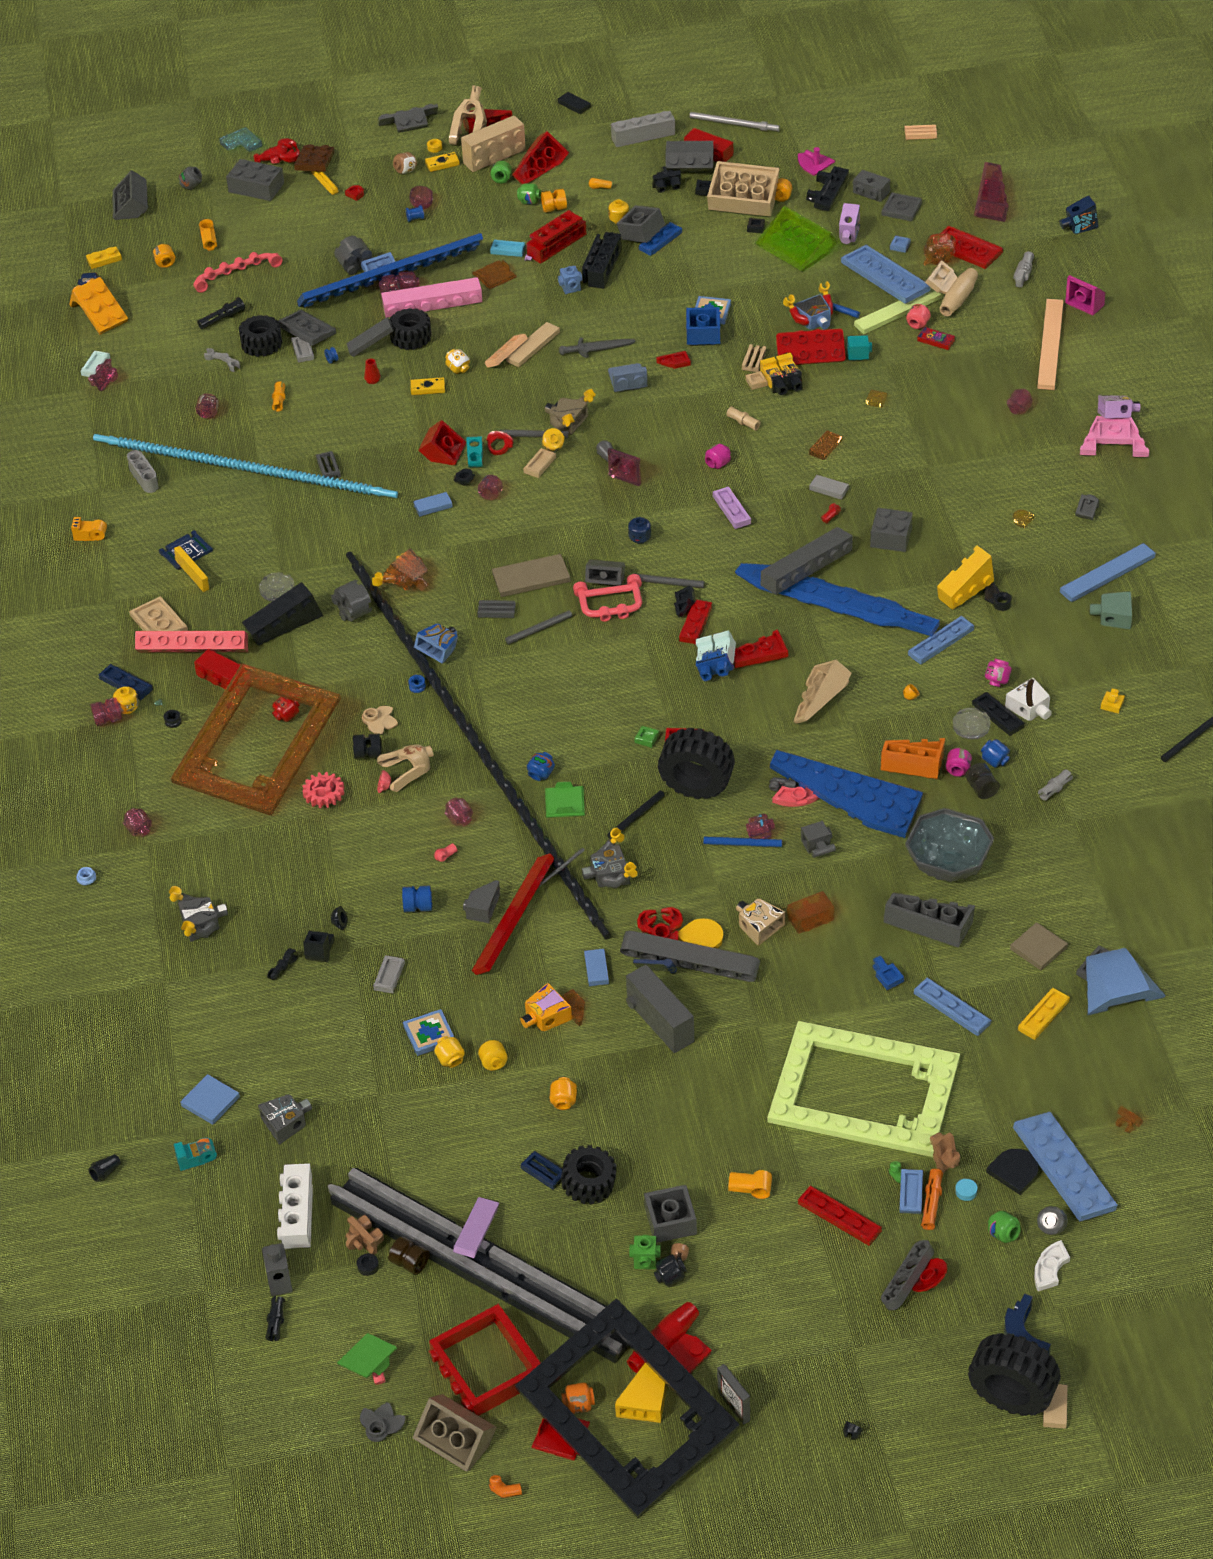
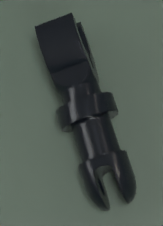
(282, 964)

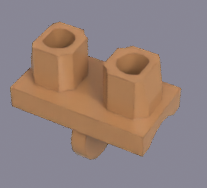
(944, 1151)
(359, 1237)

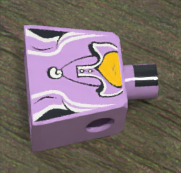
(1110, 406)

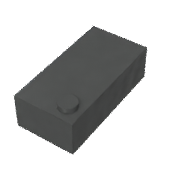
(660, 1008)

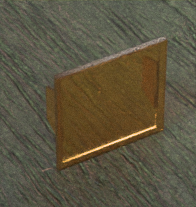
(495, 274)

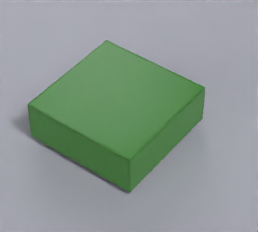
(646, 736)

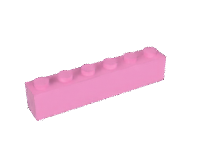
(433, 296)

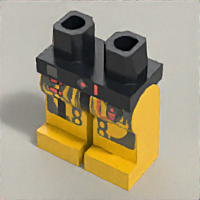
(781, 374)

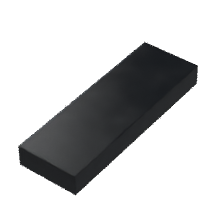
(998, 713)

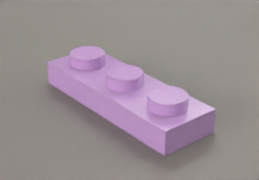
(731, 507)

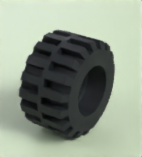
(410, 329)
(260, 335)
(588, 1188)

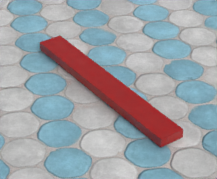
(513, 914)

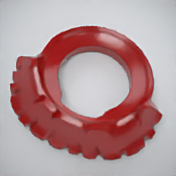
(494, 435)

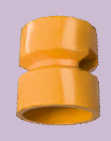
(554, 200)

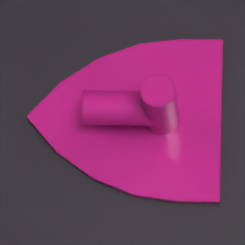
(814, 162)

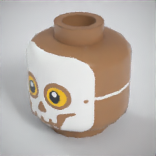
(404, 162)

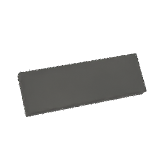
(370, 337)

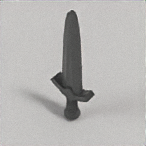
(584, 348)

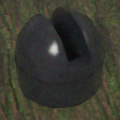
(852, 1428)

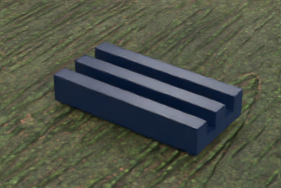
(540, 1172)

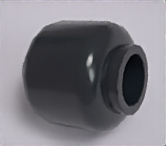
(670, 1270)

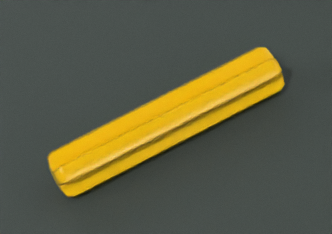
(325, 181)

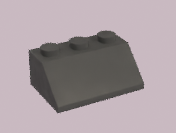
(689, 156)
(130, 197)

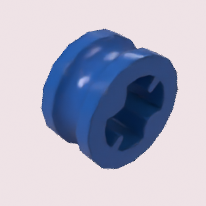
(331, 355)
(416, 679)

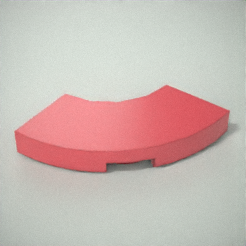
(794, 797)

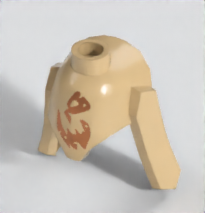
(416, 754)

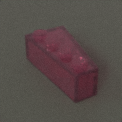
(991, 196)

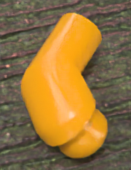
(595, 183)

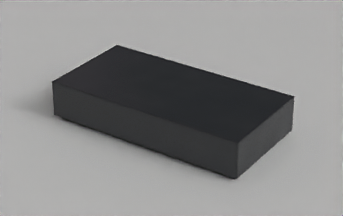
(574, 102)

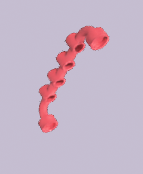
(201, 285)

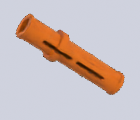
(933, 1191)

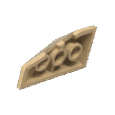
(823, 684)

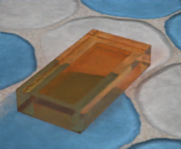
(825, 445)

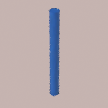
(743, 841)

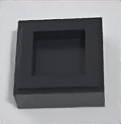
(755, 225)

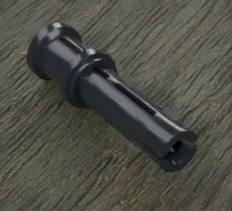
(227, 308)

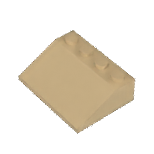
(743, 188)

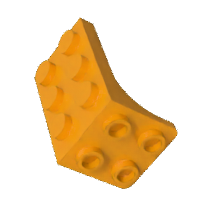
(98, 305)

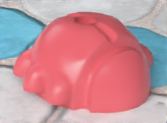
(384, 781)

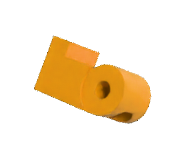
(88, 529)

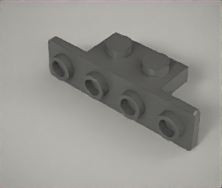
(410, 119)

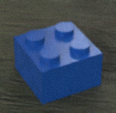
(703, 325)

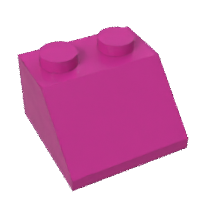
(1084, 296)

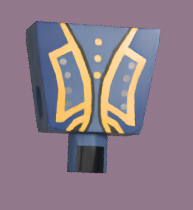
(437, 642)

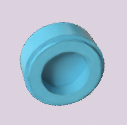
(966, 1189)

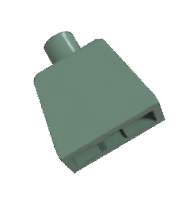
(1114, 610)

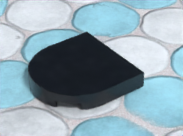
(1014, 1169)

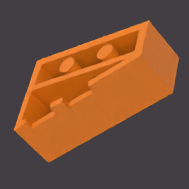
(913, 758)

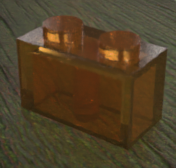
(810, 912)

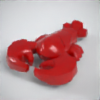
(279, 152)
(661, 929)

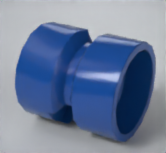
(417, 898)

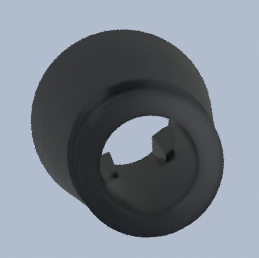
(103, 1168)

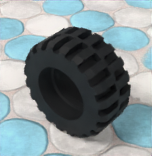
(697, 747)
(1014, 1374)

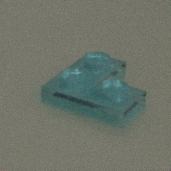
(241, 137)

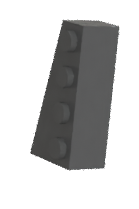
(930, 919)

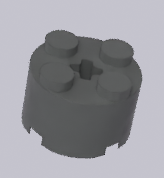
(352, 253)
(352, 600)

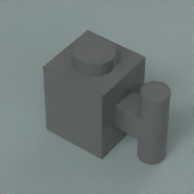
(817, 839)

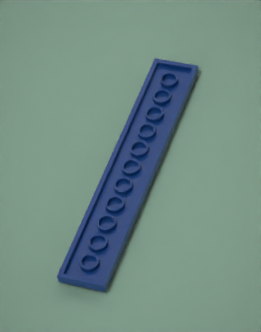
(411, 263)

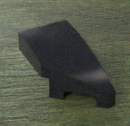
(684, 600)

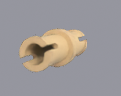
(743, 418)

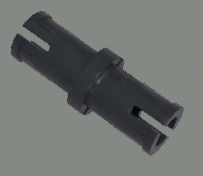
(275, 1318)

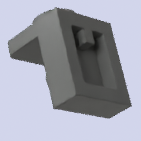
(1087, 506)

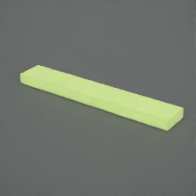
(894, 312)

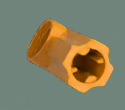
(208, 234)
(757, 1184)

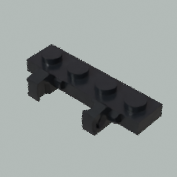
(832, 185)

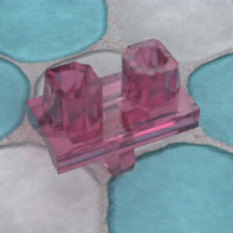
(103, 375)

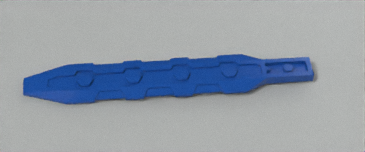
(846, 601)

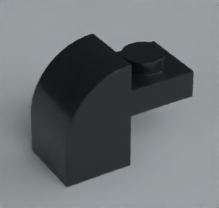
(317, 946)

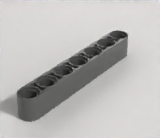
(690, 956)

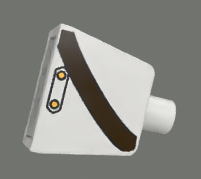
(1029, 701)

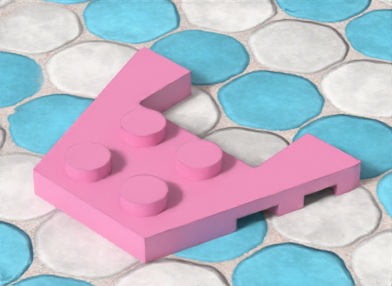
(1114, 431)

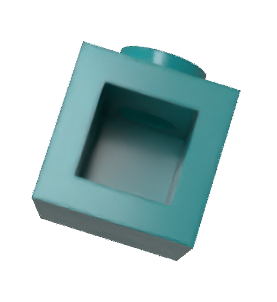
(858, 347)

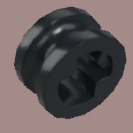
(172, 723)

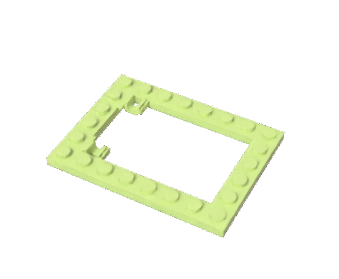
(940, 1074)

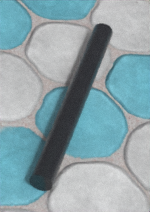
(1187, 740)
(640, 811)

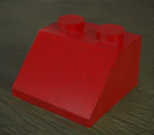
(442, 444)

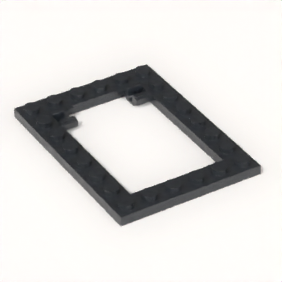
(652, 1484)

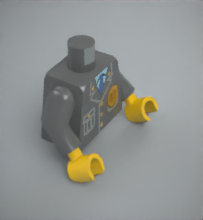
(609, 864)

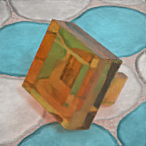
(1129, 1117)

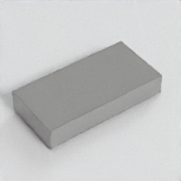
(302, 350)
(829, 487)
(389, 974)

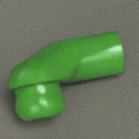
(895, 1171)

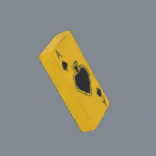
(442, 162)
(427, 386)

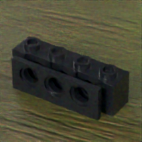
(601, 259)

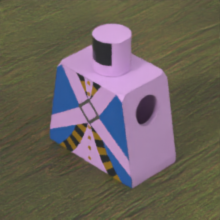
(849, 231)

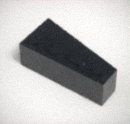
(283, 615)

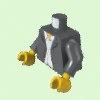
(197, 913)

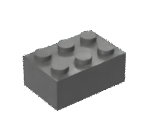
(255, 179)

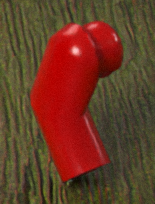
(833, 511)

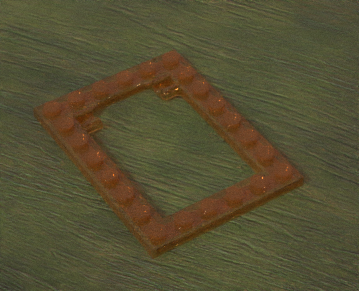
(259, 798)

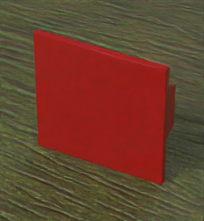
(551, 1442)

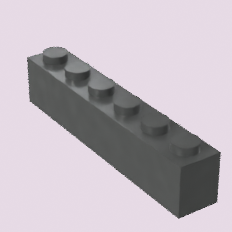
(806, 560)

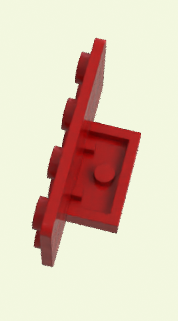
(812, 346)

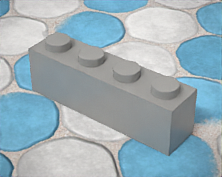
(643, 128)

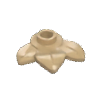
(379, 719)

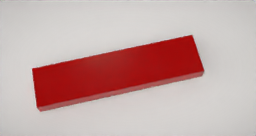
(839, 1215)

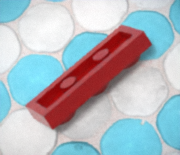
(695, 621)

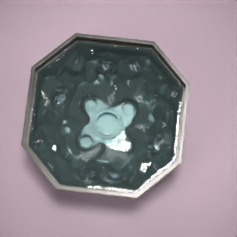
(949, 844)

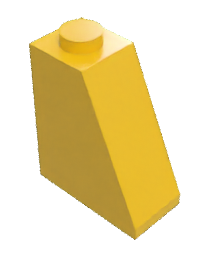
(643, 1397)

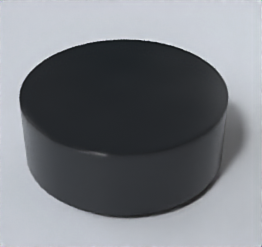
(367, 1264)

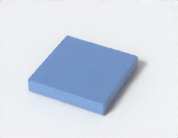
(210, 1099)

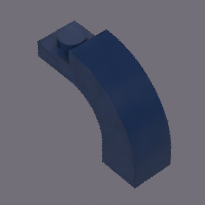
(1016, 1319)

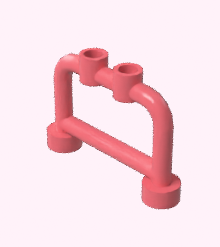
(633, 584)

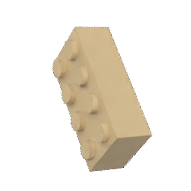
(493, 143)

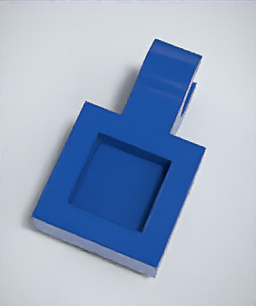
(887, 974)

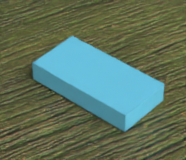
(508, 248)

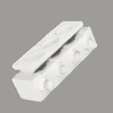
(296, 1206)

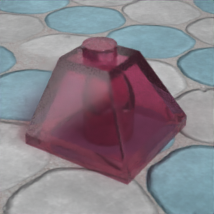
(624, 467)

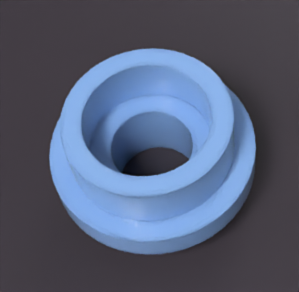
(86, 876)

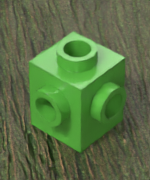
(645, 1252)

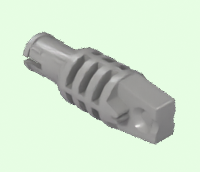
(1023, 269)

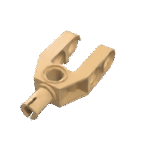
(463, 111)

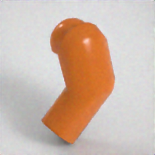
(503, 1490)

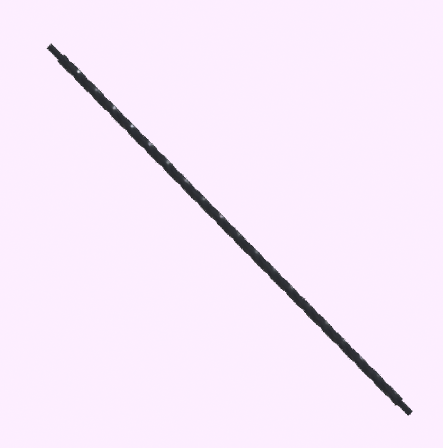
(484, 754)

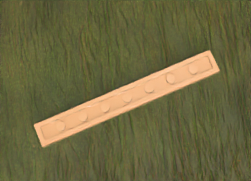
(1050, 344)

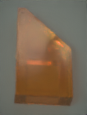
(577, 1005)

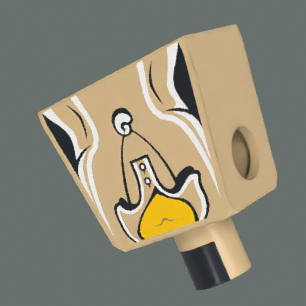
(760, 919)

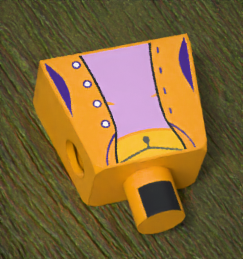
(546, 1009)

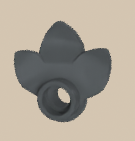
(381, 1420)

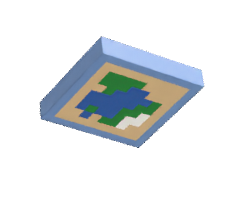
(724, 305)
(426, 1031)

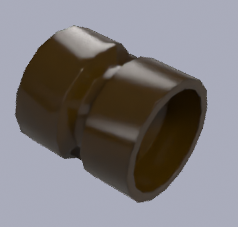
(409, 1256)

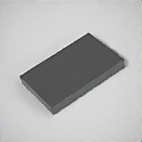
(306, 327)

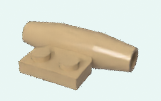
(955, 288)

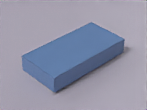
(433, 504)
(596, 967)
(911, 1191)

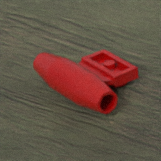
(672, 1335)

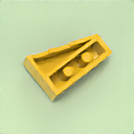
(967, 580)

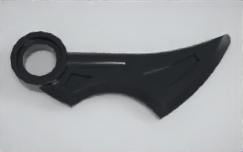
(993, 595)

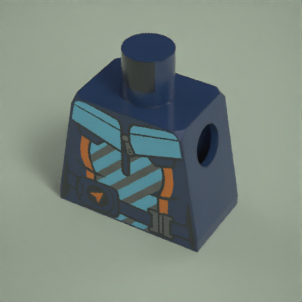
(1081, 216)

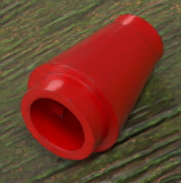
(371, 373)

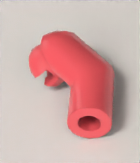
(443, 853)

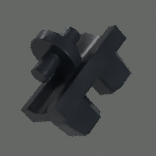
(665, 178)

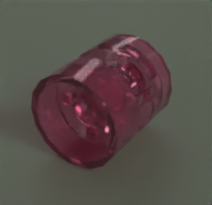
(106, 711)

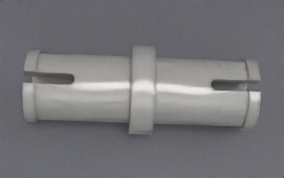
(1055, 785)

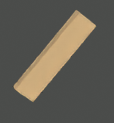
(533, 344)

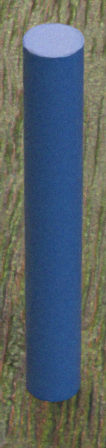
(845, 310)

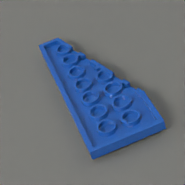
(871, 800)

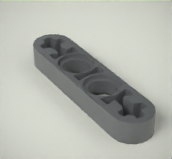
(896, 1294)

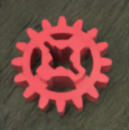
(323, 790)

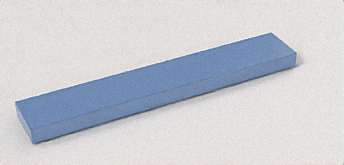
(1107, 572)

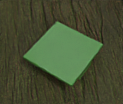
(564, 800)
(368, 1356)

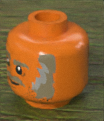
(578, 1397)

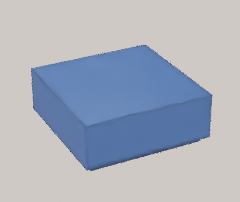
(900, 244)

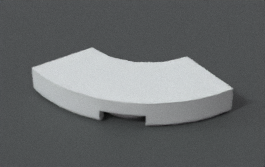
(1048, 1265)

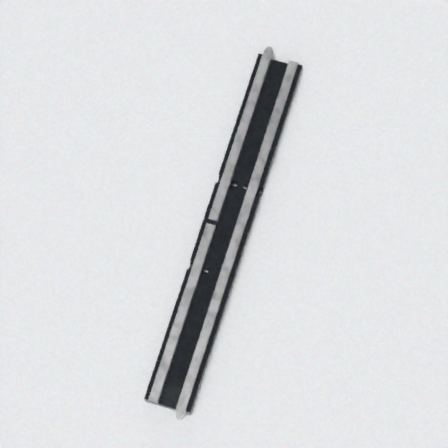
(491, 1268)

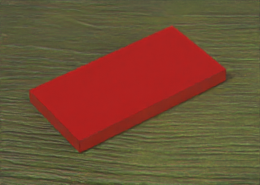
(973, 248)

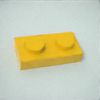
(103, 257)

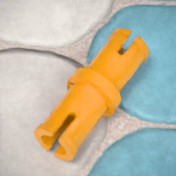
(278, 396)

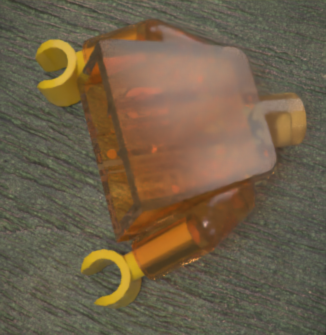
(404, 572)

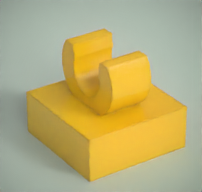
(1112, 701)

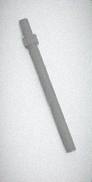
(763, 126)

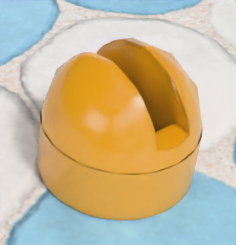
(910, 692)

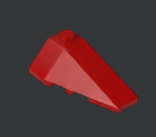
(541, 157)

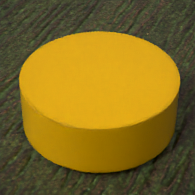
(434, 145)

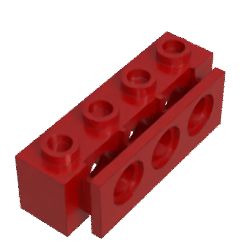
(563, 232)

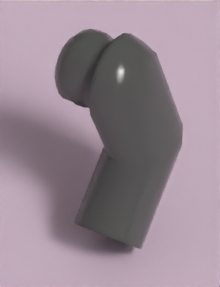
(777, 782)

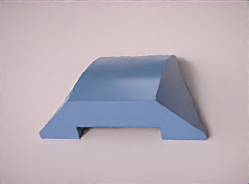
(1117, 979)

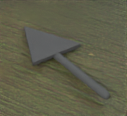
(562, 866)

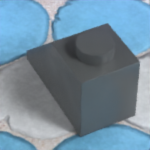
(482, 902)

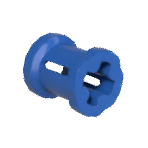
(414, 213)

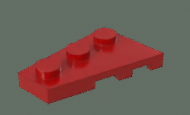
(763, 650)

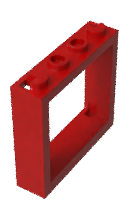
(460, 1332)

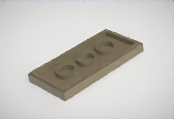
(530, 575)

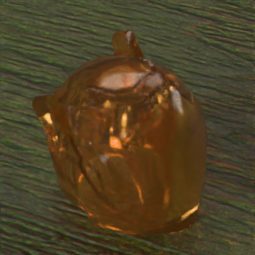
(939, 248)

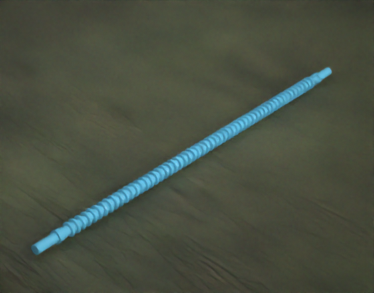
(111, 440)

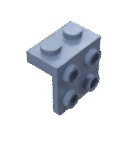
(628, 377)

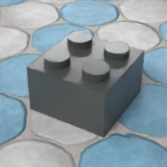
(641, 224)
(891, 529)
(670, 1213)

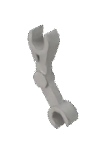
(222, 356)

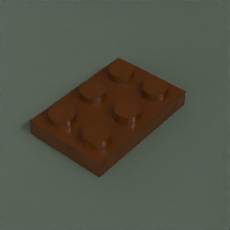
(314, 158)

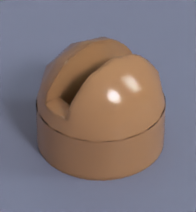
(680, 1250)

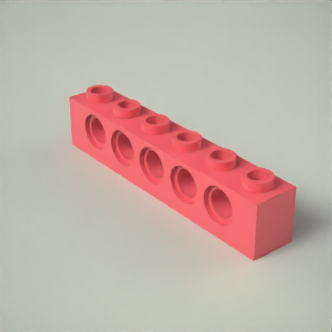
(190, 641)

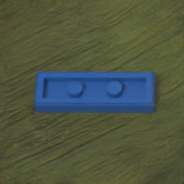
(661, 239)

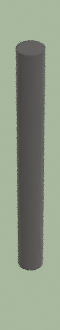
(529, 433)
(671, 581)
(538, 627)

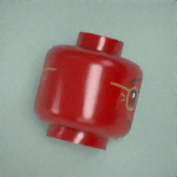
(285, 709)

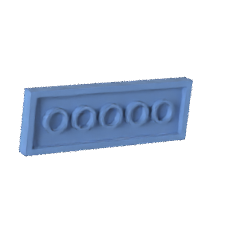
(885, 274)
(1065, 1166)

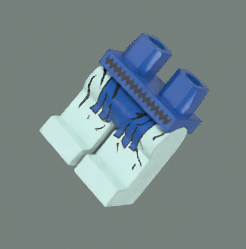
(715, 655)

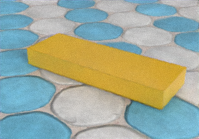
(191, 568)
(1043, 1013)

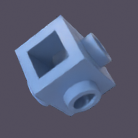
(570, 279)

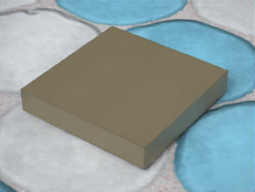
(1038, 946)

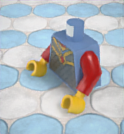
(813, 311)

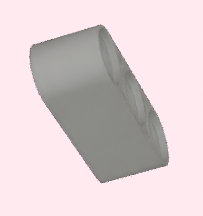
(142, 471)

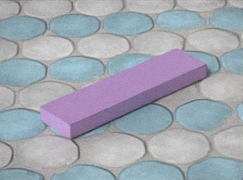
(476, 1227)

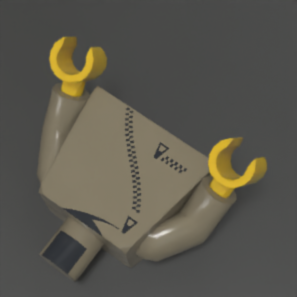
(569, 413)

